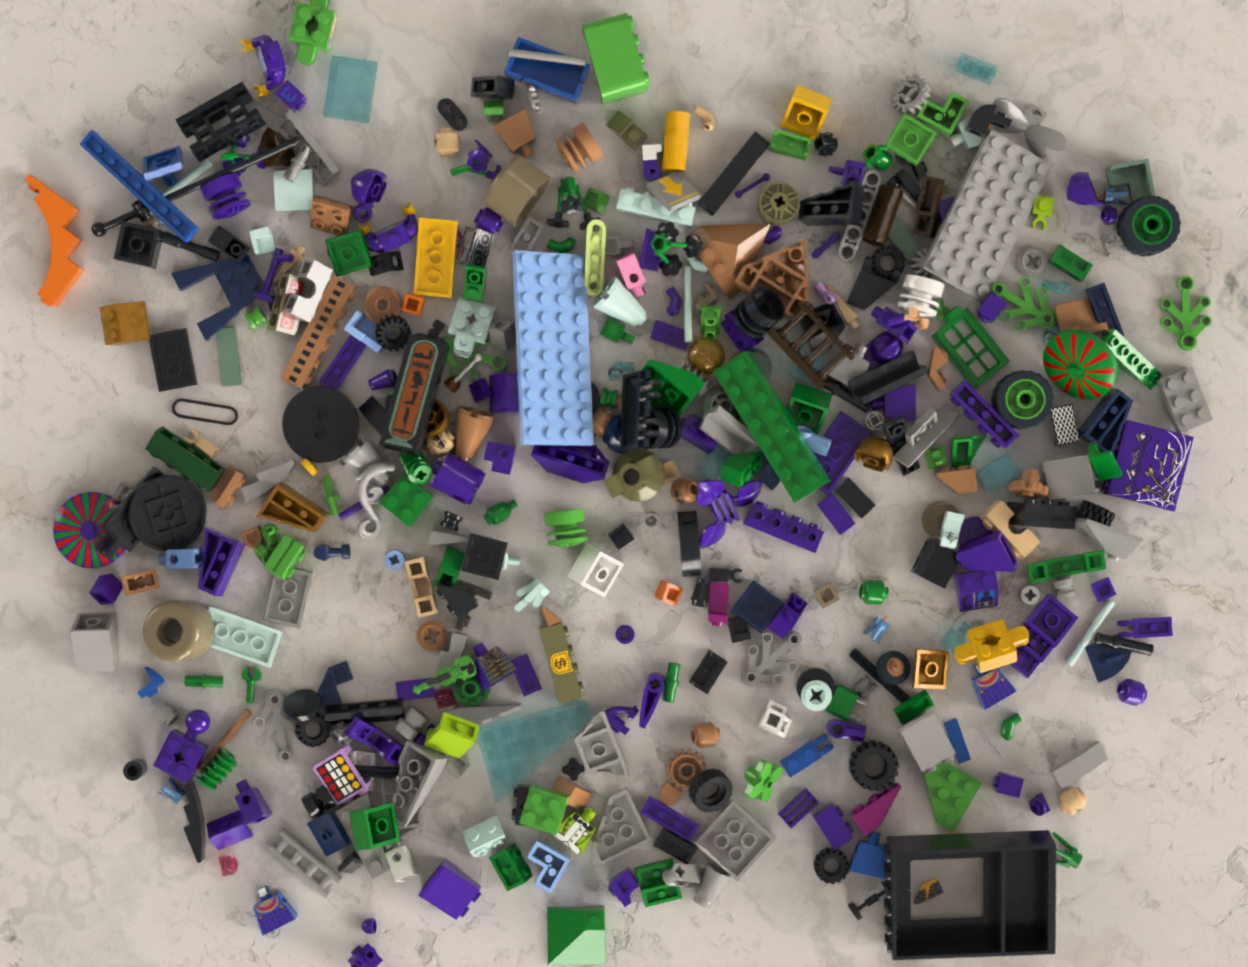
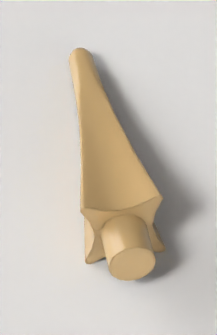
(297, 253)
(847, 313)

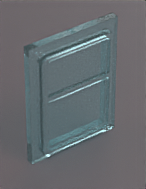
(350, 89)

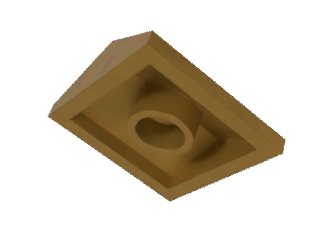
(930, 668)

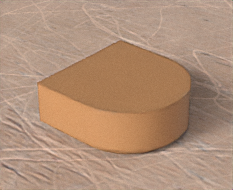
(252, 537)
(669, 794)

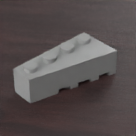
(373, 859)

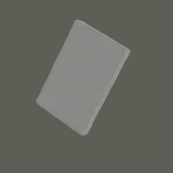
(288, 599)

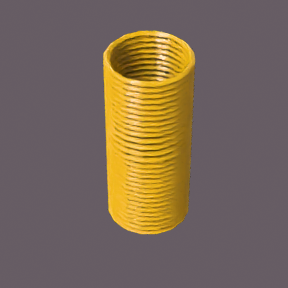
(675, 148)

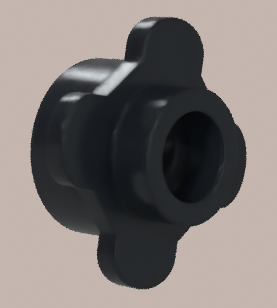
(568, 769)

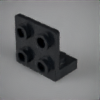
(935, 563)

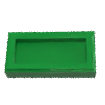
(913, 707)

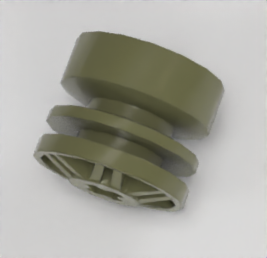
(767, 207)

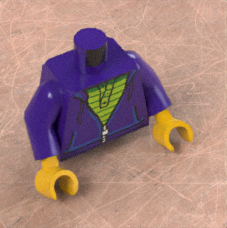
(393, 235)

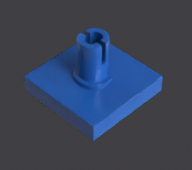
(164, 165)

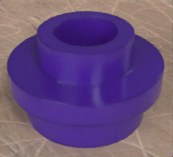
(1108, 215)
(365, 217)
(629, 629)

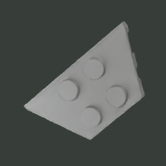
(599, 747)
(388, 789)

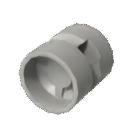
(410, 724)

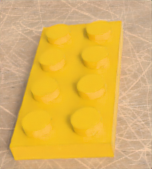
(435, 257)

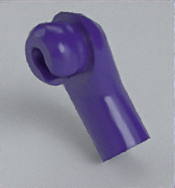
(773, 235)

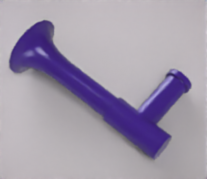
(278, 257)

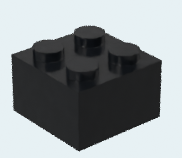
(138, 245)

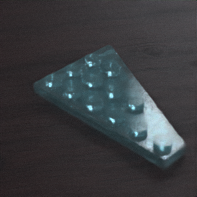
(523, 744)

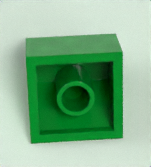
(808, 406)
(374, 826)

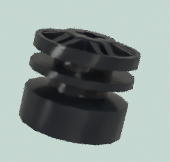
(758, 312)
(669, 428)

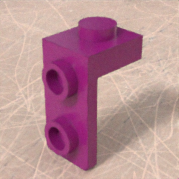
(718, 603)

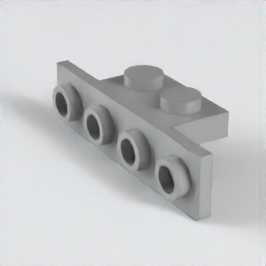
(924, 433)

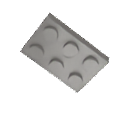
(1184, 400)

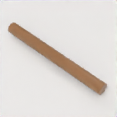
(226, 738)

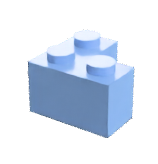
(552, 862)

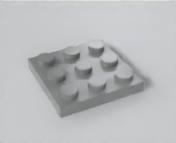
(735, 839)

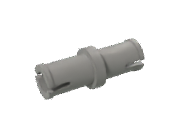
(297, 163)

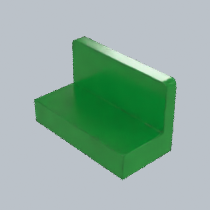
(1103, 463)

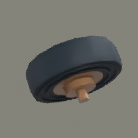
(893, 667)

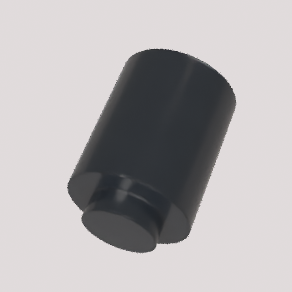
(135, 769)

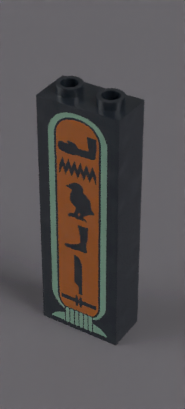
(414, 394)

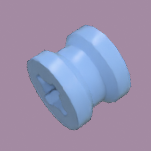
(398, 560)

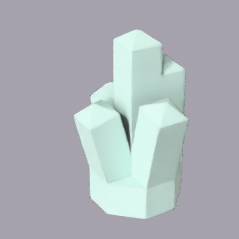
(536, 589)

